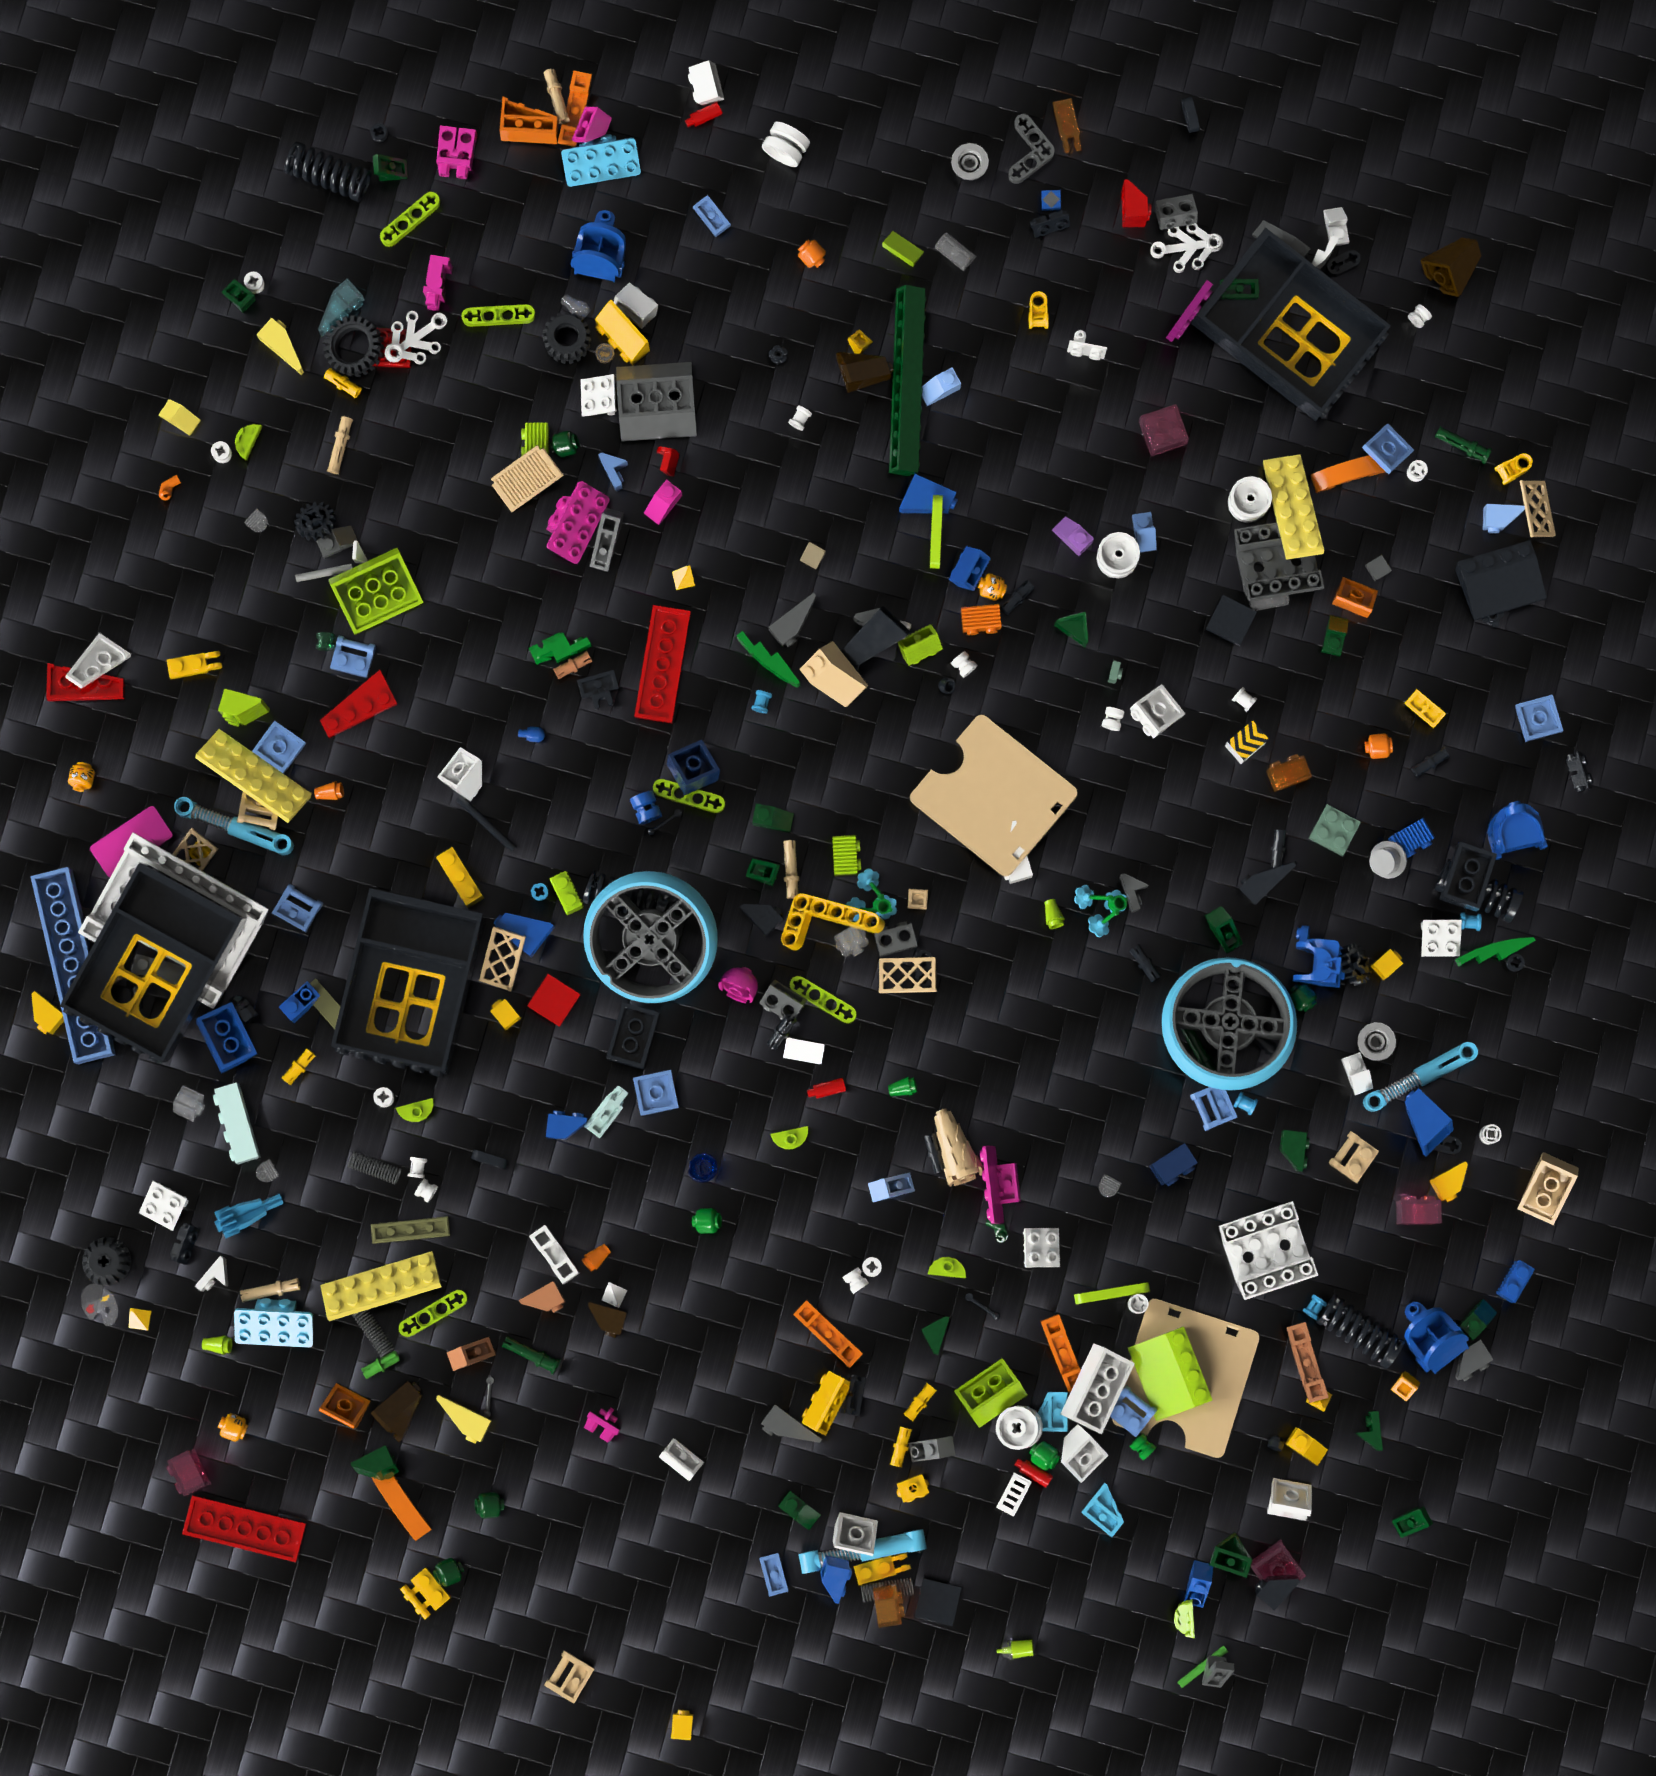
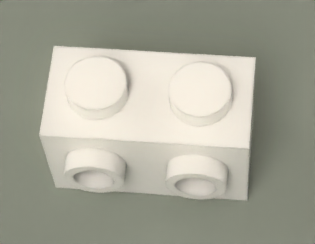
(705, 83)
(636, 305)

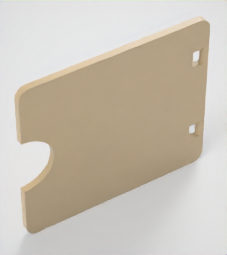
(989, 791)
(1224, 1365)

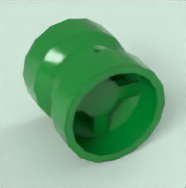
(1142, 1446)

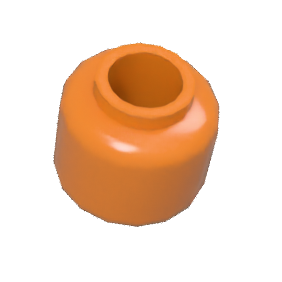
(811, 253)
(1379, 746)

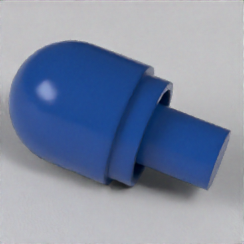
(532, 734)

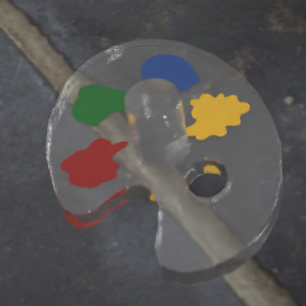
(95, 1299)

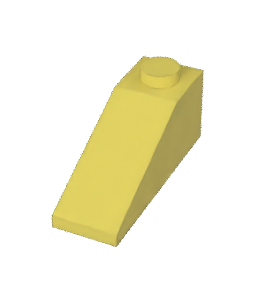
(277, 339)
(468, 1421)

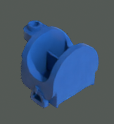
(600, 249)
(1515, 829)
(1326, 960)
(1433, 1337)

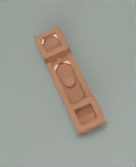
(1306, 1362)

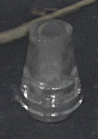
(575, 306)

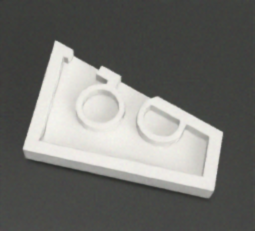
(96, 660)

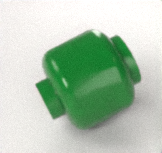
(707, 1220)
(1044, 1455)

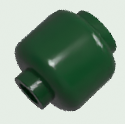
(564, 444)
(1303, 997)
(489, 1505)
(448, 1572)

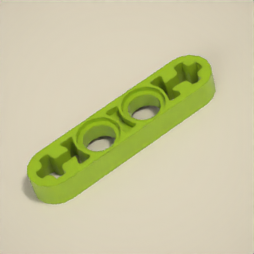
(412, 221)
(498, 315)
(936, 531)
(688, 799)
(824, 997)
(1112, 1293)
(434, 1315)

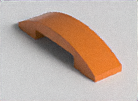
(576, 103)
(1345, 472)
(828, 1334)
(1061, 1350)
(403, 1507)

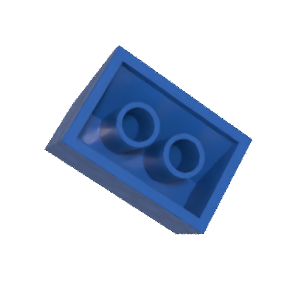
(226, 1037)

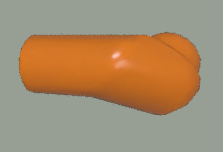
(167, 486)

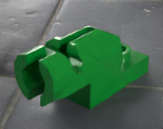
(559, 647)

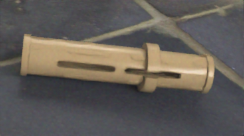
(554, 89)
(340, 444)
(791, 868)
(277, 1288)

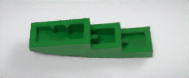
(772, 663)
(1500, 949)

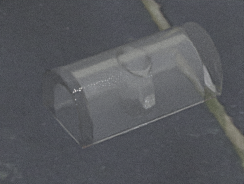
(955, 251)
(1269, 603)

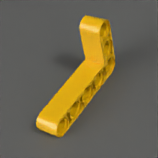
(828, 913)

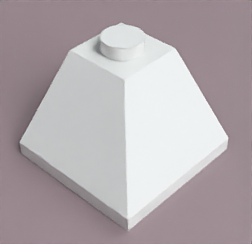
(463, 774)
(1081, 1453)
(855, 1534)

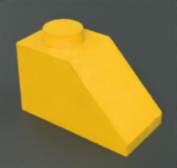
(46, 1014)
(1449, 1182)
(1306, 1446)

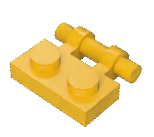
(430, 1589)

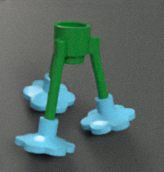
(1114, 901)
(882, 906)

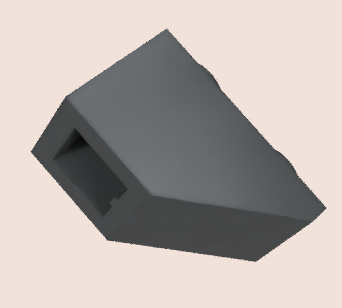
(1473, 1359)
(932, 1449)

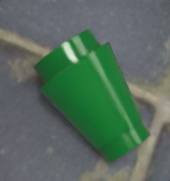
(903, 1087)

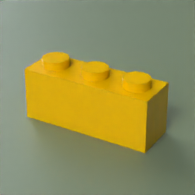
(460, 877)

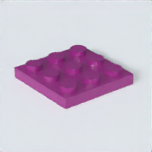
(1190, 312)

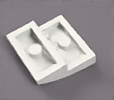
(1322, 257)

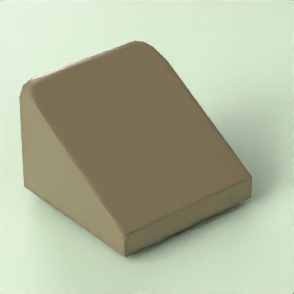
(813, 555)

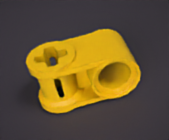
(1038, 314)
(1511, 470)

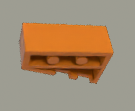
(527, 125)

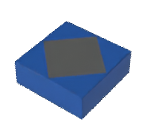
(1051, 200)

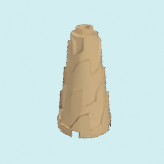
(957, 1153)

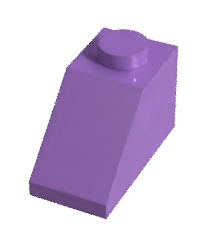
(1073, 535)

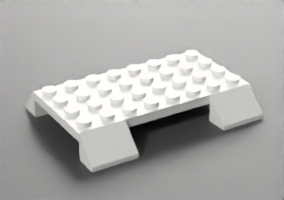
(144, 851)

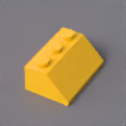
(621, 333)
(826, 1403)

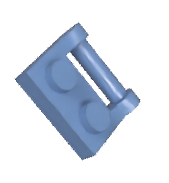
(350, 662)
(293, 913)
(1219, 1103)
(1128, 1417)

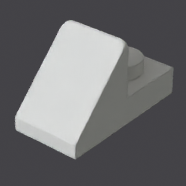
(1336, 225)
(1357, 1073)
(218, 1271)

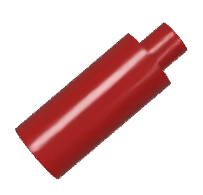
(704, 115)
(827, 1088)
(1034, 1472)

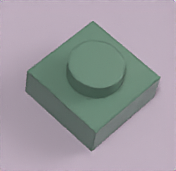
(1115, 672)

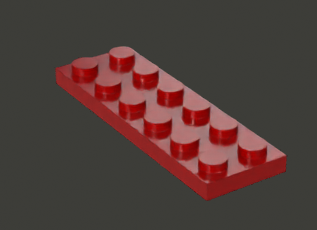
(662, 664)
(244, 1528)

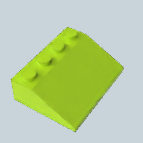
(375, 591)
(1170, 1373)

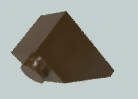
(608, 1319)

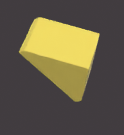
(179, 417)

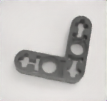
(1036, 154)

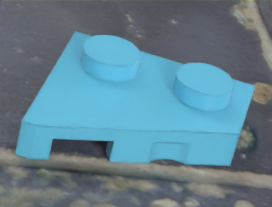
(1051, 1412)
(1104, 1511)

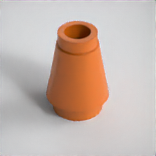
(330, 791)
(596, 1257)

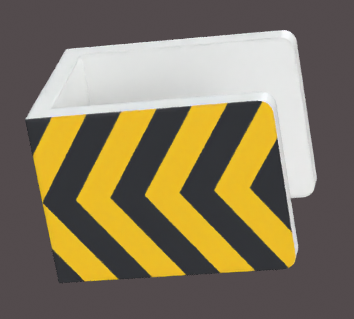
(1246, 742)

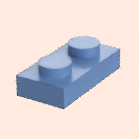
(711, 216)
(773, 1574)

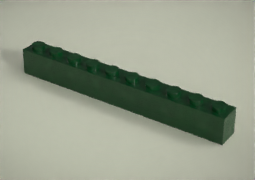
(907, 380)

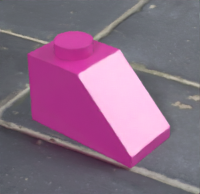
(591, 125)
(663, 502)

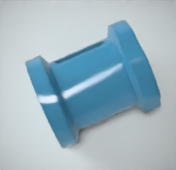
(761, 701)
(541, 897)
(1471, 921)
(1245, 1103)
(1314, 1307)

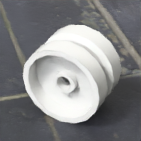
(785, 144)
(1260, 496)
(1118, 566)
(1008, 1427)

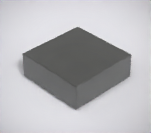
(1378, 568)

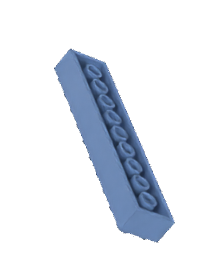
(67, 950)

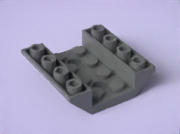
(656, 413)
(1280, 577)

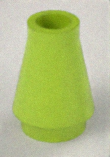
(1054, 917)
(217, 1344)

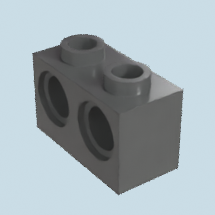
(1176, 212)
(897, 945)
(785, 997)

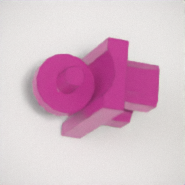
(593, 1421)

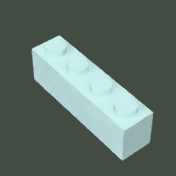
(237, 1123)

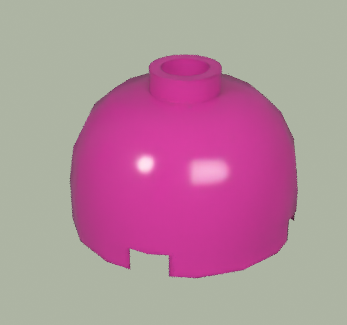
(739, 984)

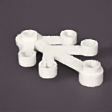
(1189, 246)
(412, 339)

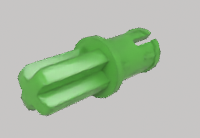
(380, 1364)

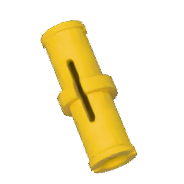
(342, 382)
(298, 1066)
(919, 1402)
(900, 1447)

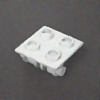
(1079, 347)
(598, 395)
(1441, 937)
(163, 1205)
(1041, 1247)

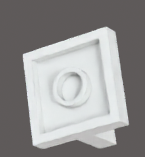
(1290, 1499)

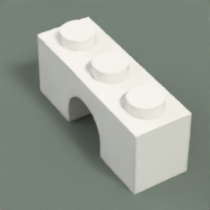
(554, 1254)

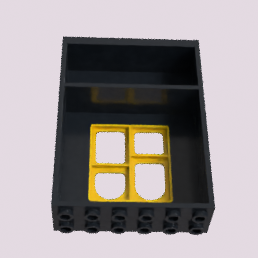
(1284, 280)
(176, 924)
(422, 941)

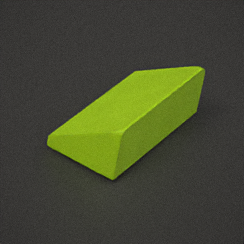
(902, 248)

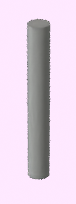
(322, 573)

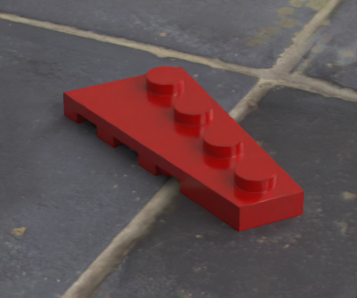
(62, 689)
(365, 702)

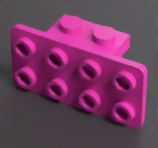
(575, 521)
(146, 824)
(1000, 1182)

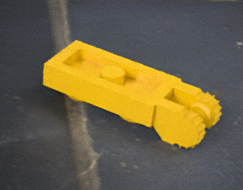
(192, 665)
(879, 1569)

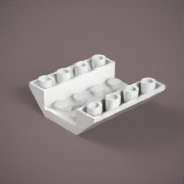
(1271, 1265)

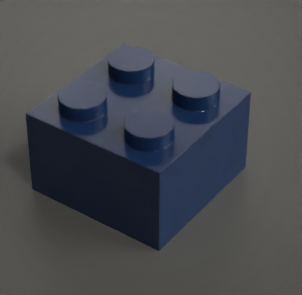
(693, 767)
(1174, 1164)

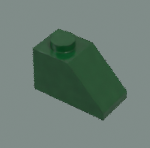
(772, 818)
(1224, 929)
(1477, 1319)
(377, 1464)

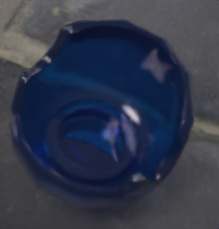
(703, 1168)

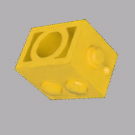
(906, 1494)

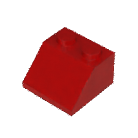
(1134, 206)

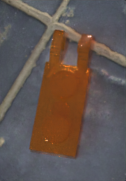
(1067, 123)

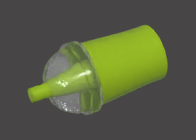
(1017, 1649)

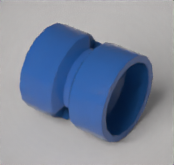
(643, 801)

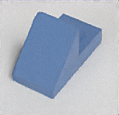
(611, 465)
(1144, 531)

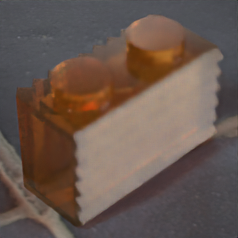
(1288, 773)
(887, 1606)

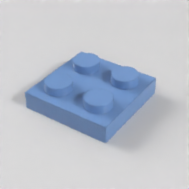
(1388, 448)
(1539, 718)
(279, 747)
(655, 1092)

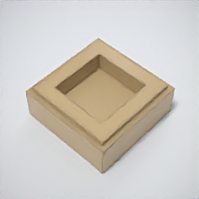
(917, 899)

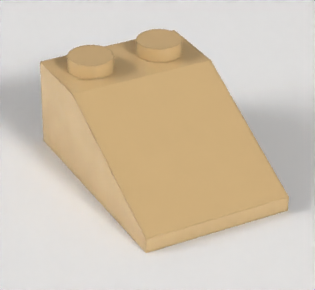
(834, 675)
(1548, 1188)

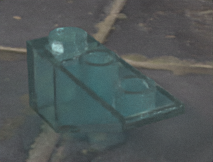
(341, 303)

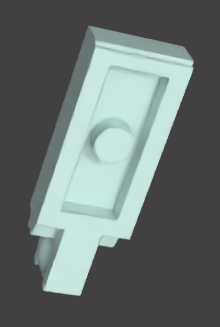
(606, 1112)

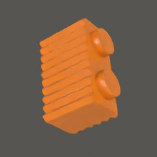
(981, 618)

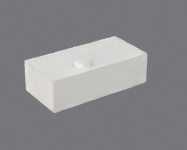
(1097, 1388)

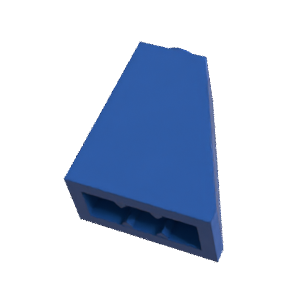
(920, 496)
(534, 930)

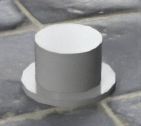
(969, 161)
(1388, 859)
(1376, 1041)

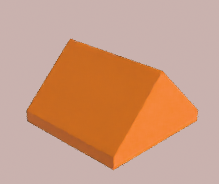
(1355, 597)
(345, 1406)

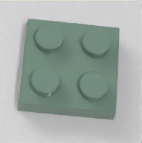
(1334, 830)

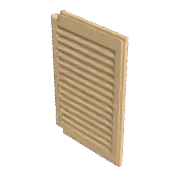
(526, 477)

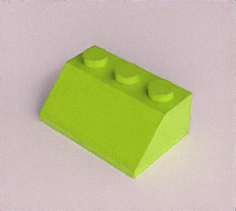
(241, 708)
(990, 1392)

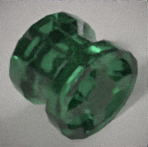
(325, 641)

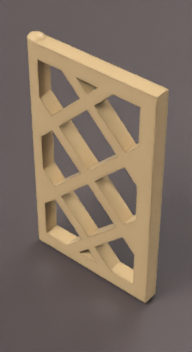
(1541, 532)
(184, 845)
(898, 961)
(487, 963)

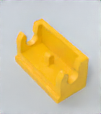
(1425, 708)

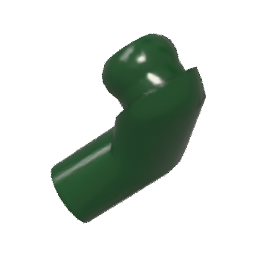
(1000, 1231)

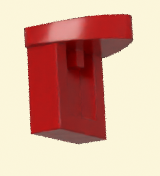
(669, 460)

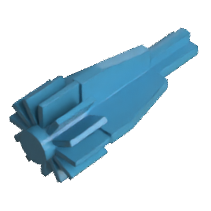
(235, 1218)

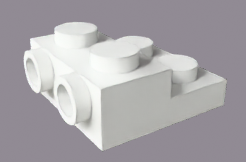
(1156, 711)

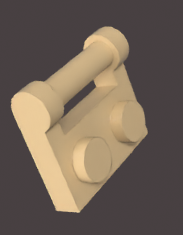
(250, 805)
(1358, 1161)
(575, 1680)

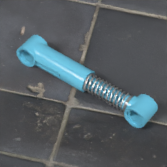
(242, 831)
(1422, 1075)
(885, 1546)

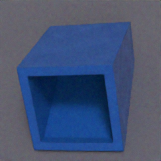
(1427, 1120)

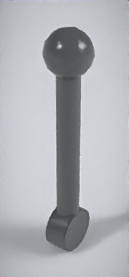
(490, 1381)

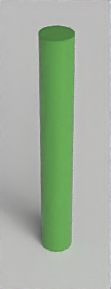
(1200, 1668)

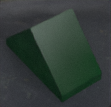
(763, 872)
(934, 1333)

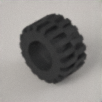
(567, 322)

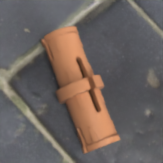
(572, 665)

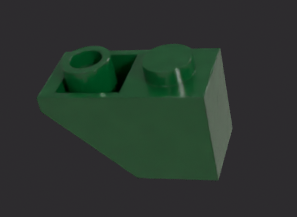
(1293, 1148)

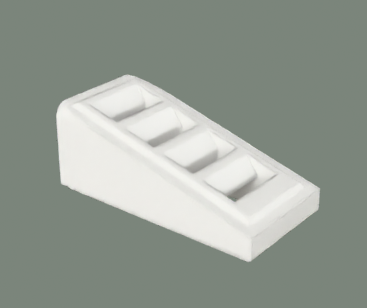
(1026, 1482)

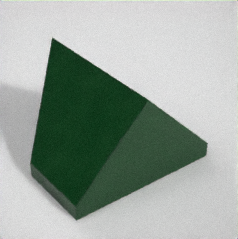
(1075, 627)
(1231, 1556)

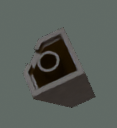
(1452, 265)
(863, 370)
(399, 1409)

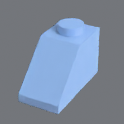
(940, 386)
(1498, 516)
(891, 1187)

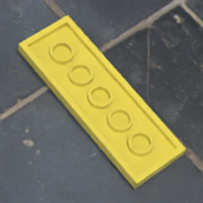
(1293, 507)
(253, 775)
(380, 1286)

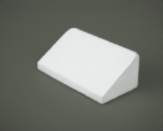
(803, 1050)
(681, 1459)

